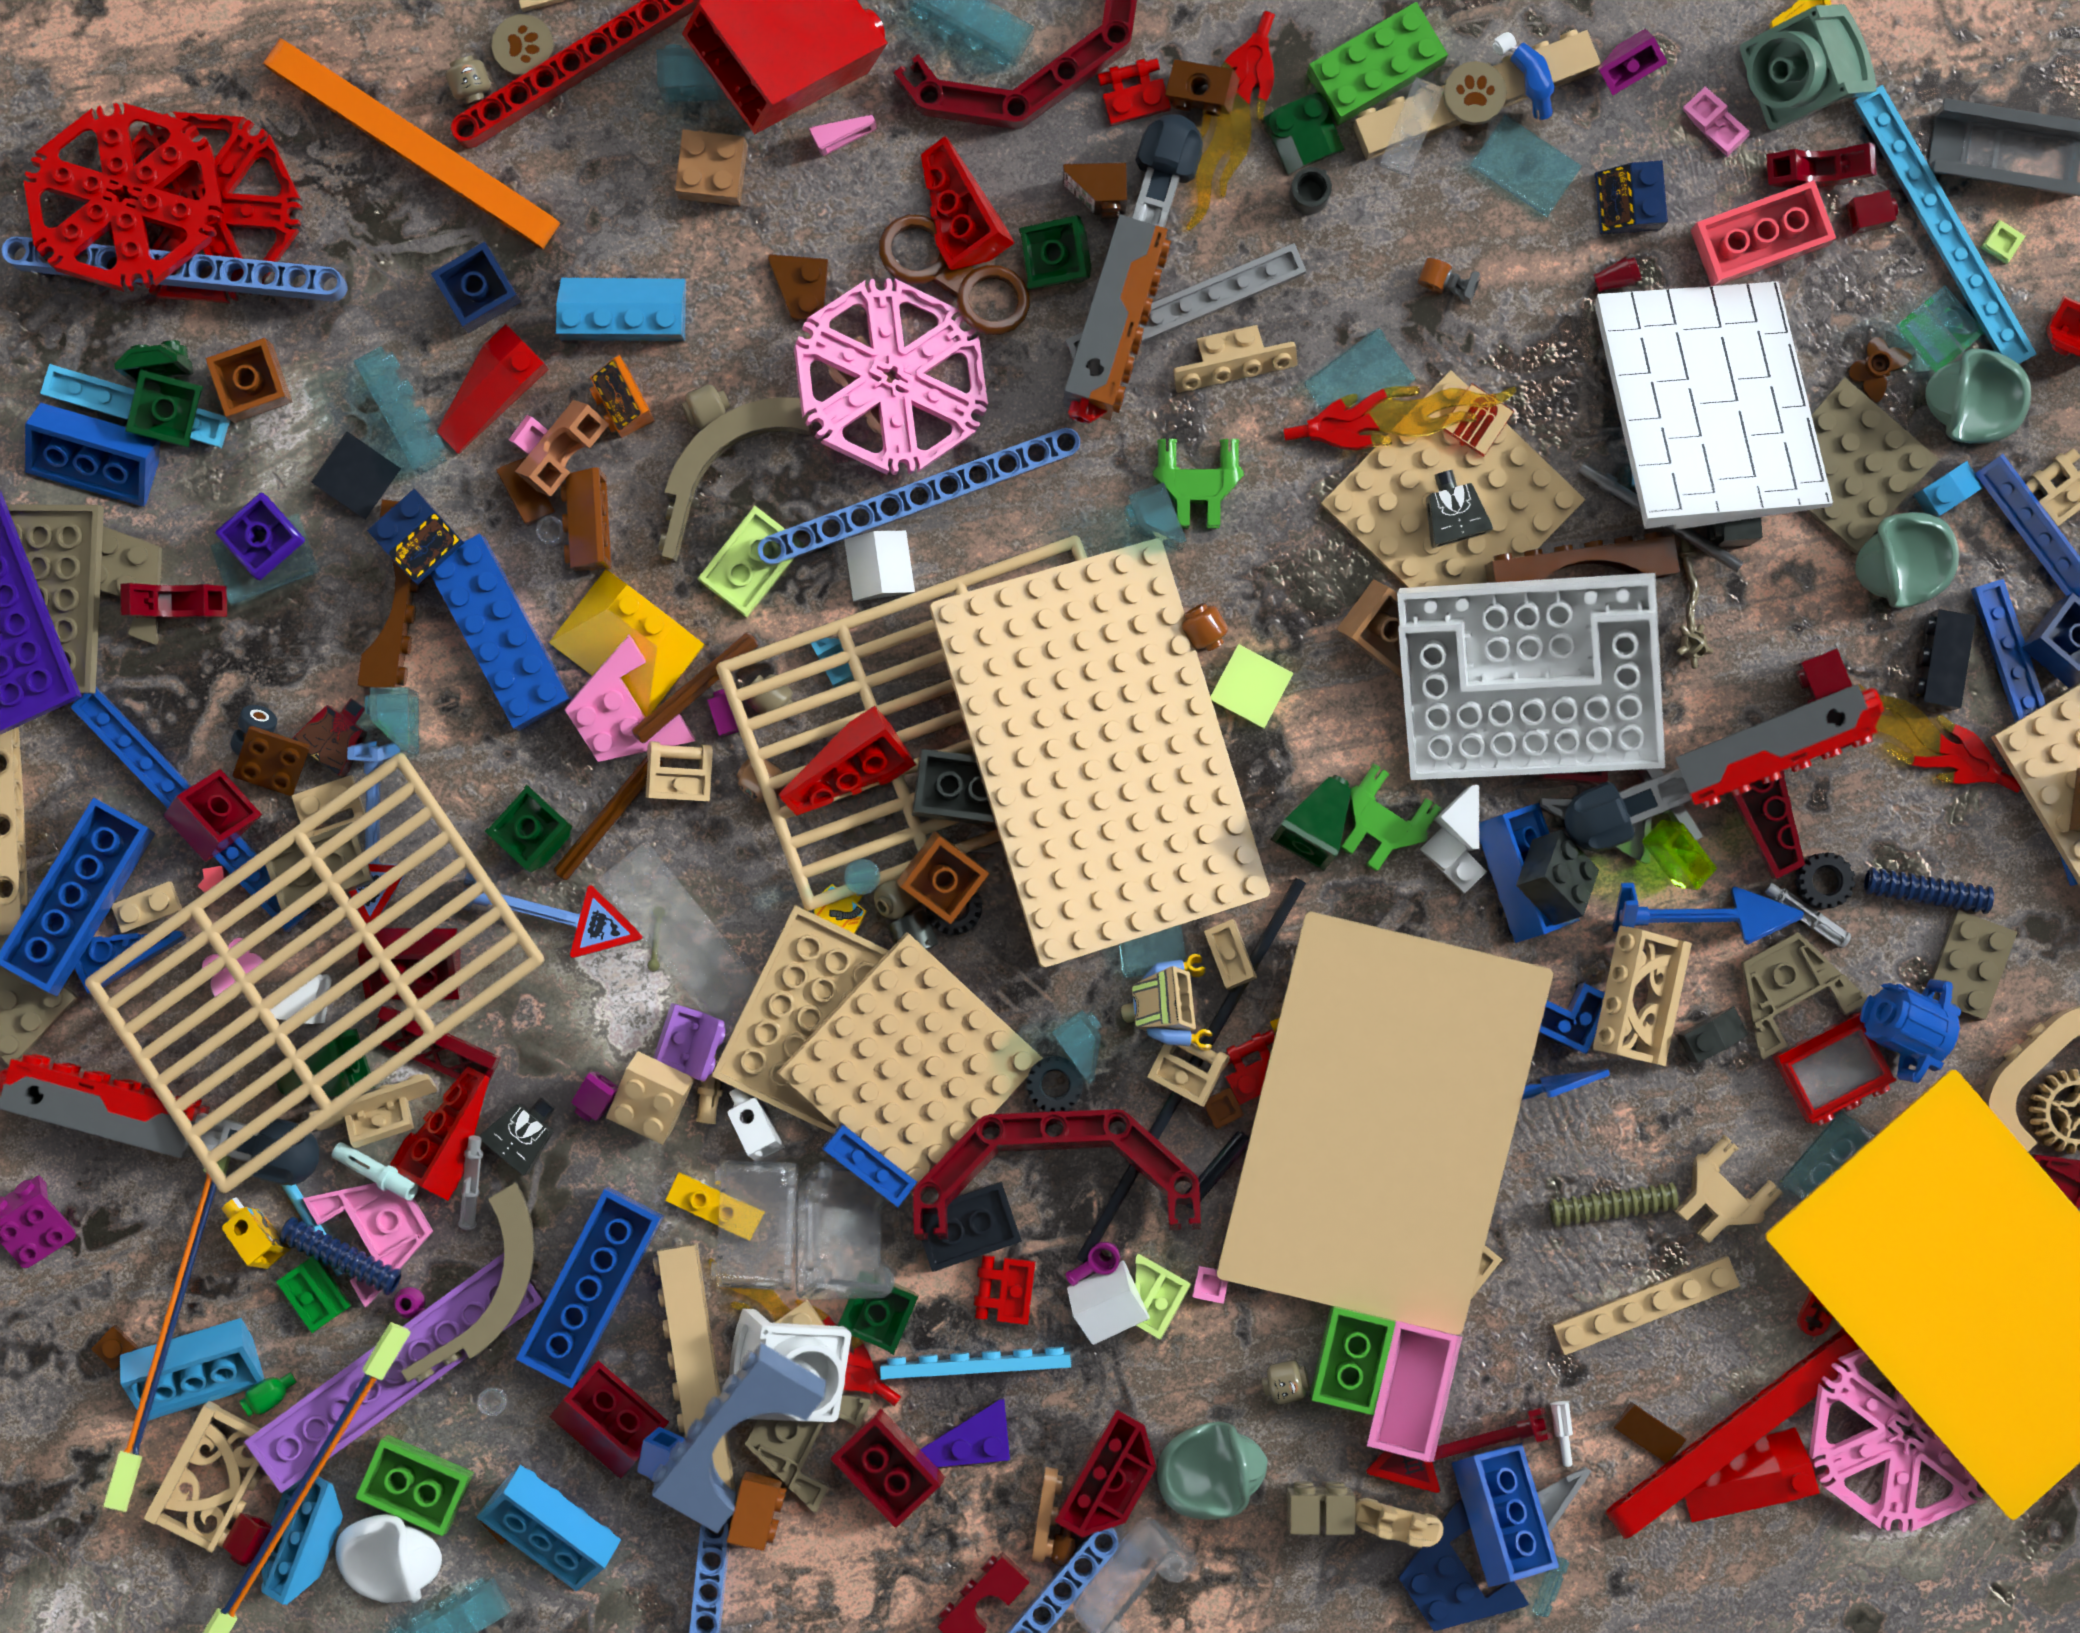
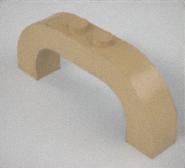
(2024, 1063)

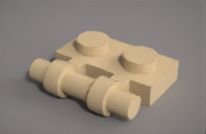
(2065, 499)

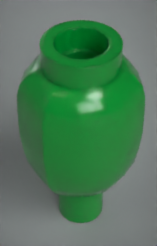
(266, 1394)

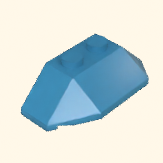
(304, 1544)

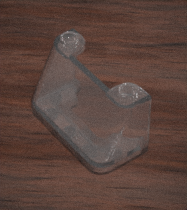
(756, 1225)
(839, 1236)
(1139, 1557)

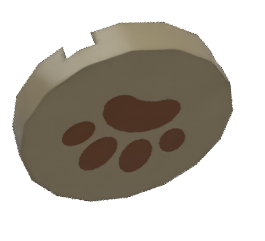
(522, 44)
(1474, 93)

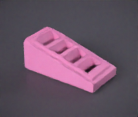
(838, 134)

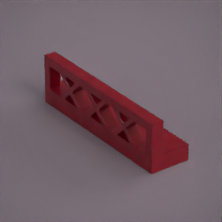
(448, 1041)

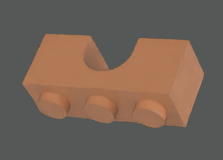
(574, 429)

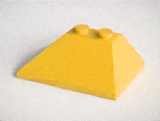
(606, 619)

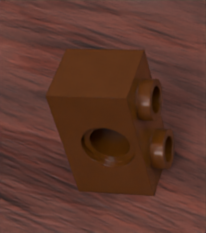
(1189, 76)

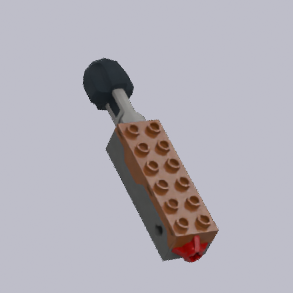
(1130, 274)

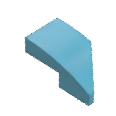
(828, 647)

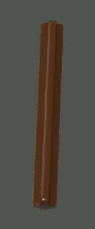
(691, 690)
(603, 821)

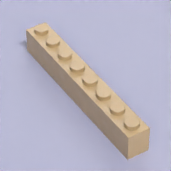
(1567, 61)
(691, 1342)

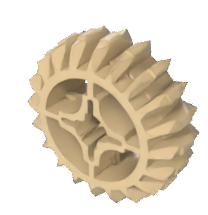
(2066, 1122)

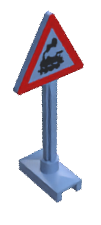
(373, 758)
(597, 926)

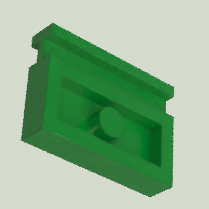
(313, 1294)

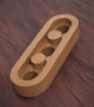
(1046, 1515)

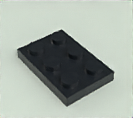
(976, 1226)

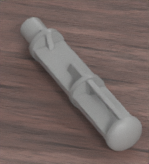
(1811, 917)
(470, 1183)

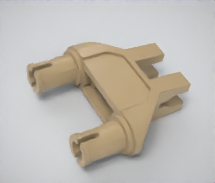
(1720, 1196)
(1397, 1523)

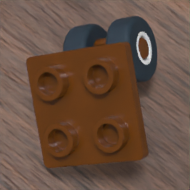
(266, 756)

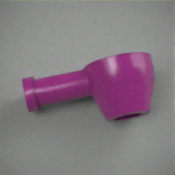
(1096, 1262)
(417, 1300)

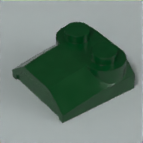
(1303, 132)
(1056, 252)
(167, 359)
(163, 408)
(530, 830)
(880, 1319)

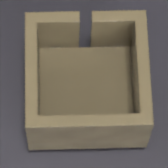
(1314, 1507)

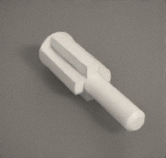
(1563, 1429)

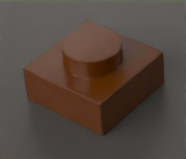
(1223, 1108)
(112, 1346)

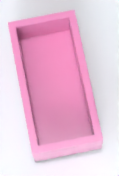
(1414, 1391)

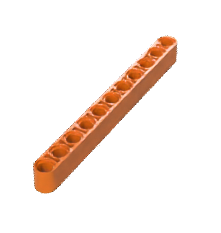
(411, 143)

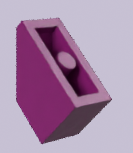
(1631, 61)
(594, 1096)

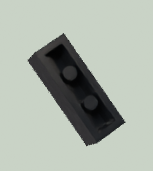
(1944, 659)

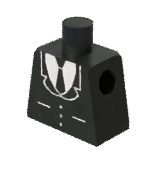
(1455, 512)
(520, 1135)

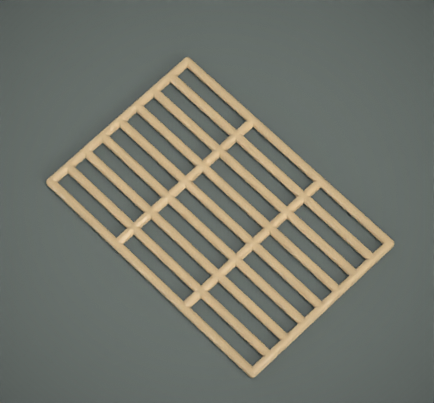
(862, 685)
(261, 1007)

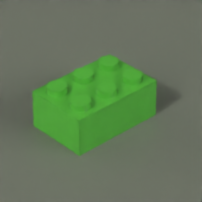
(1352, 1360)
(414, 1485)

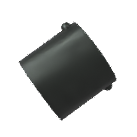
(1310, 190)
(917, 926)

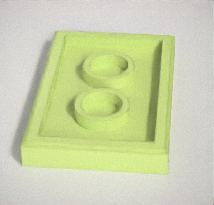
(738, 571)

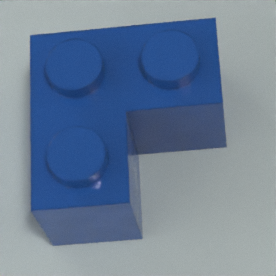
(1578, 1023)

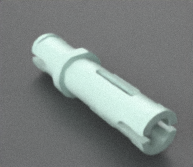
(385, 1177)

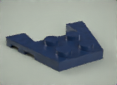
(1445, 1587)

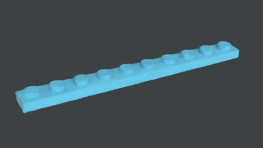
(1943, 226)

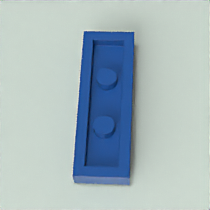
(869, 1165)

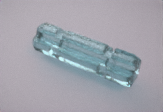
(1550, 1588)

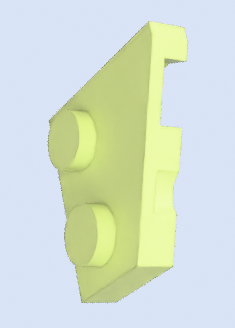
(1161, 1294)

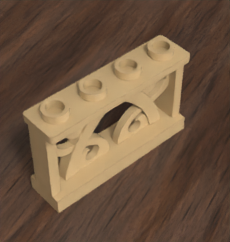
(1664, 979)
(172, 1498)

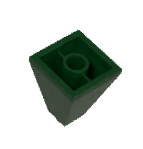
(1317, 823)
(325, 1057)

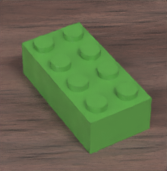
(1377, 63)

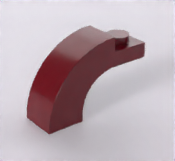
(1826, 167)
(173, 601)

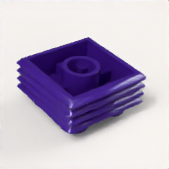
(240, 536)

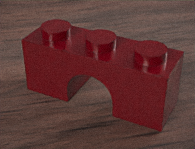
(999, 1579)

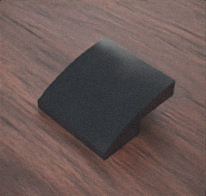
(355, 475)

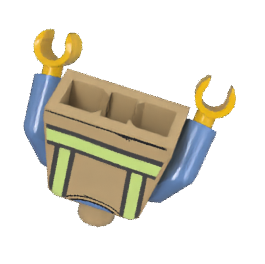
(1165, 1003)

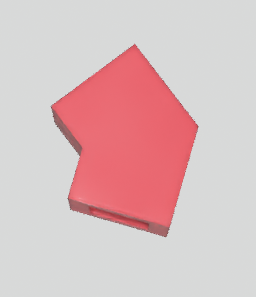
(212, 877)

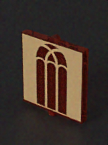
(1484, 431)

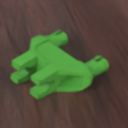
(1198, 485)
(1382, 824)

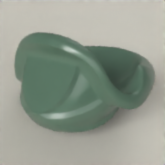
(1980, 396)
(1909, 559)
(1210, 1471)

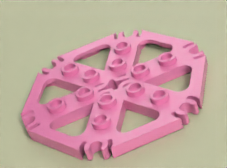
(889, 354)
(1880, 1444)

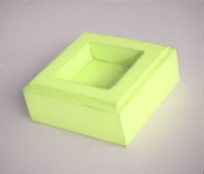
(2002, 241)

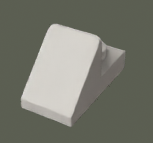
(1453, 860)

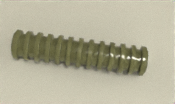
(1614, 1204)

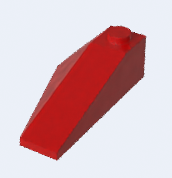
(964, 218)
(494, 382)
(856, 757)
(436, 1152)
(1762, 1476)

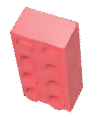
(1763, 233)

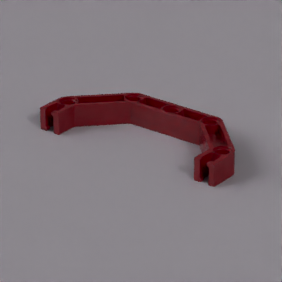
(1036, 94)
(1029, 1133)

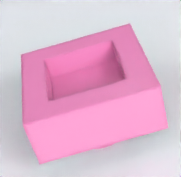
(528, 434)
(1209, 1286)

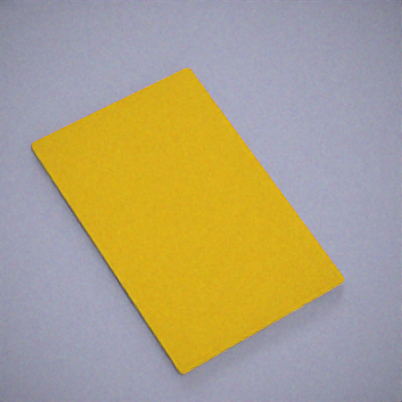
(1957, 1284)

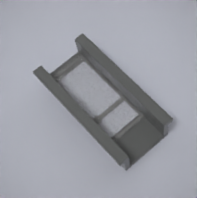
(2006, 146)

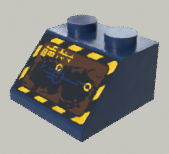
(1631, 198)
(415, 536)

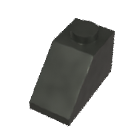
(1713, 1035)

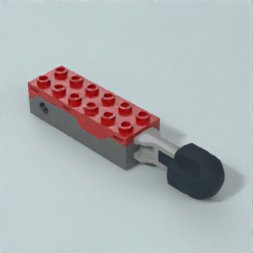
(1605, 817)
(137, 1116)

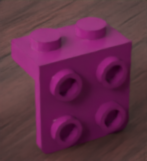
(31, 1223)

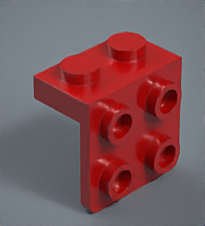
(2064, 327)

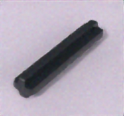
(1221, 1164)

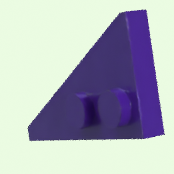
(976, 1440)

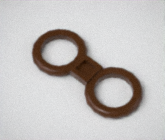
(957, 281)

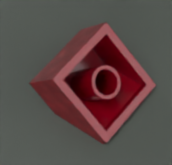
(211, 814)

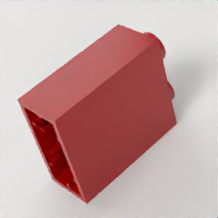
(783, 52)

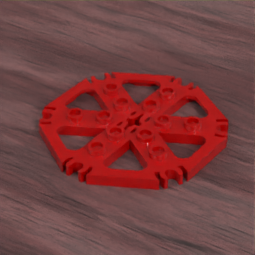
(239, 209)
(129, 216)

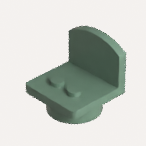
(1808, 64)

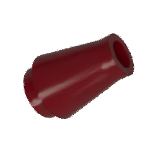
(1618, 275)

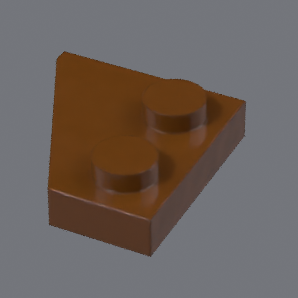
(801, 283)

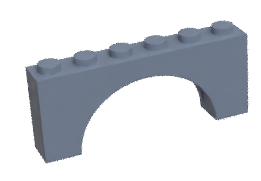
(761, 1386)

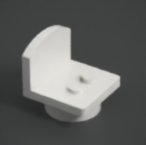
(813, 1347)

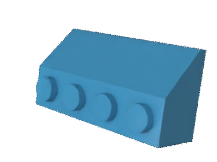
(621, 309)
(196, 1368)
(549, 1528)

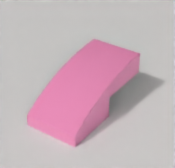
(1715, 121)

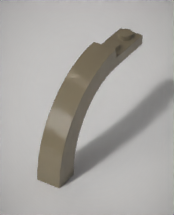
(736, 425)
(516, 1274)

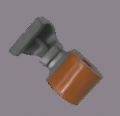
(1438, 276)

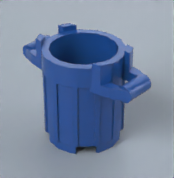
(1913, 1025)

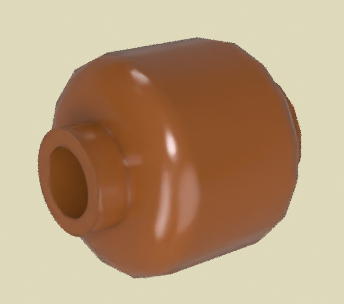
(1205, 627)

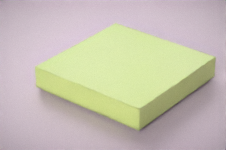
(1251, 686)

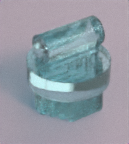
(862, 876)

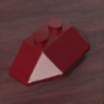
(1109, 1478)

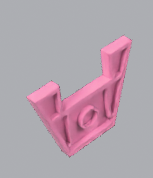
(608, 713)
(383, 1219)

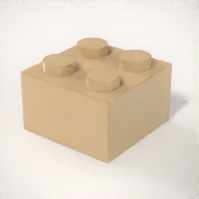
(650, 1097)

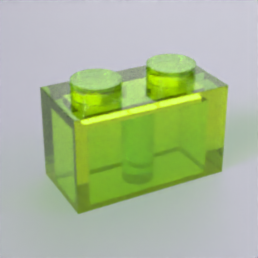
(1679, 855)

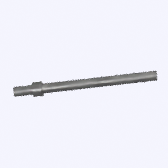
(1609, 484)

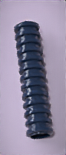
(1929, 890)
(340, 1256)

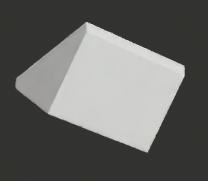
(879, 565)
(1462, 817)
(303, 997)
(1107, 1304)

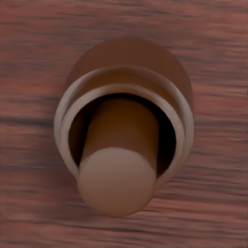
(1063, 1547)

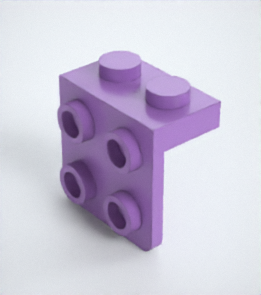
(690, 1041)

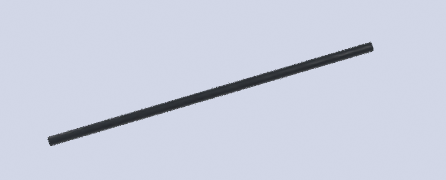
(1175, 1098)

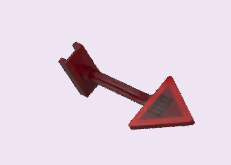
(1423, 1474)

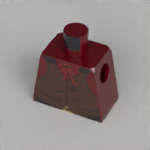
(332, 733)

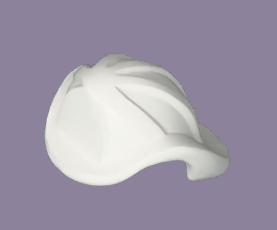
(387, 1559)

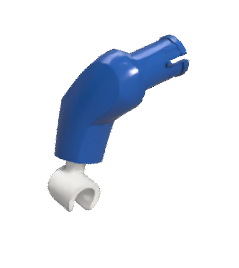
(1538, 79)

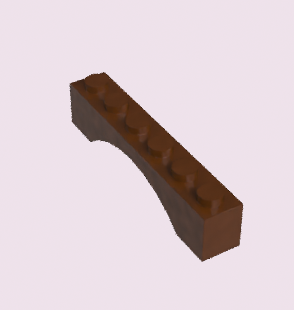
(1651, 555)
(384, 660)

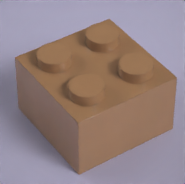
(711, 167)

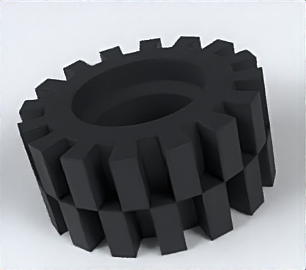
(960, 925)

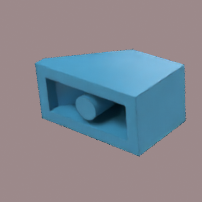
(1949, 490)

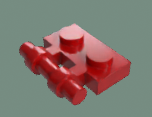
(1135, 101)
(1248, 1080)
(1014, 1293)

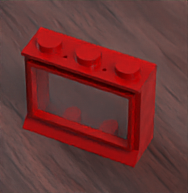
(1834, 1070)

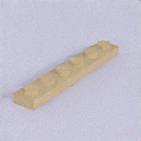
(1645, 1305)

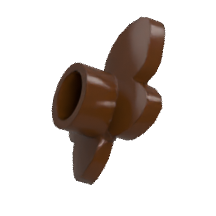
(1877, 366)

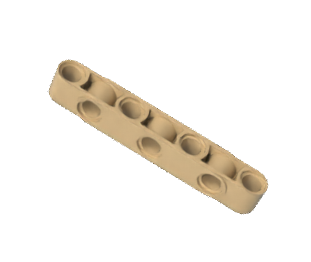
(12, 844)

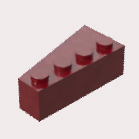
(1771, 825)

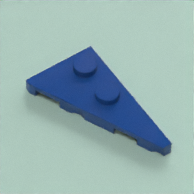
(103, 950)

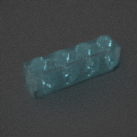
(399, 409)

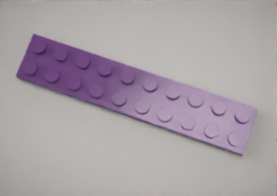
(295, 1437)

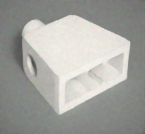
(760, 1135)

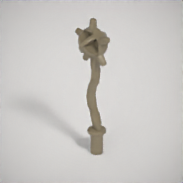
(1693, 641)

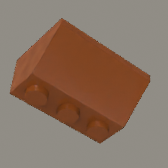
(586, 520)

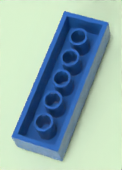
(500, 634)
(75, 897)
(590, 1287)

